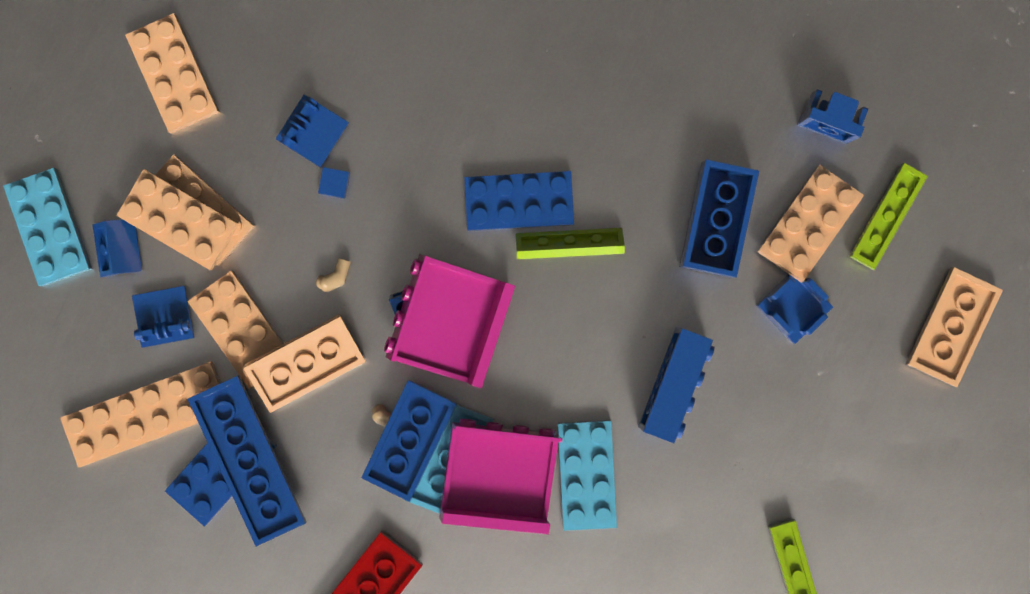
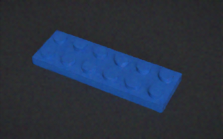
(247, 460)

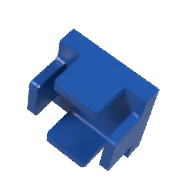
(834, 117)
(796, 307)

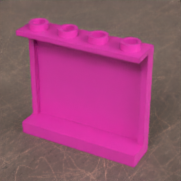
(449, 320)
(499, 477)

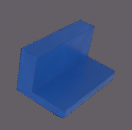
(116, 248)

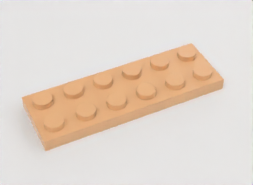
(137, 415)

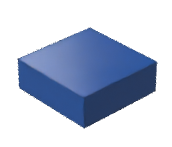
(334, 183)

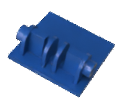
(312, 130)
(162, 317)

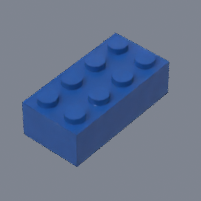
(719, 218)
(675, 385)

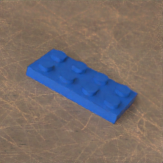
(519, 201)
(409, 440)
(202, 487)

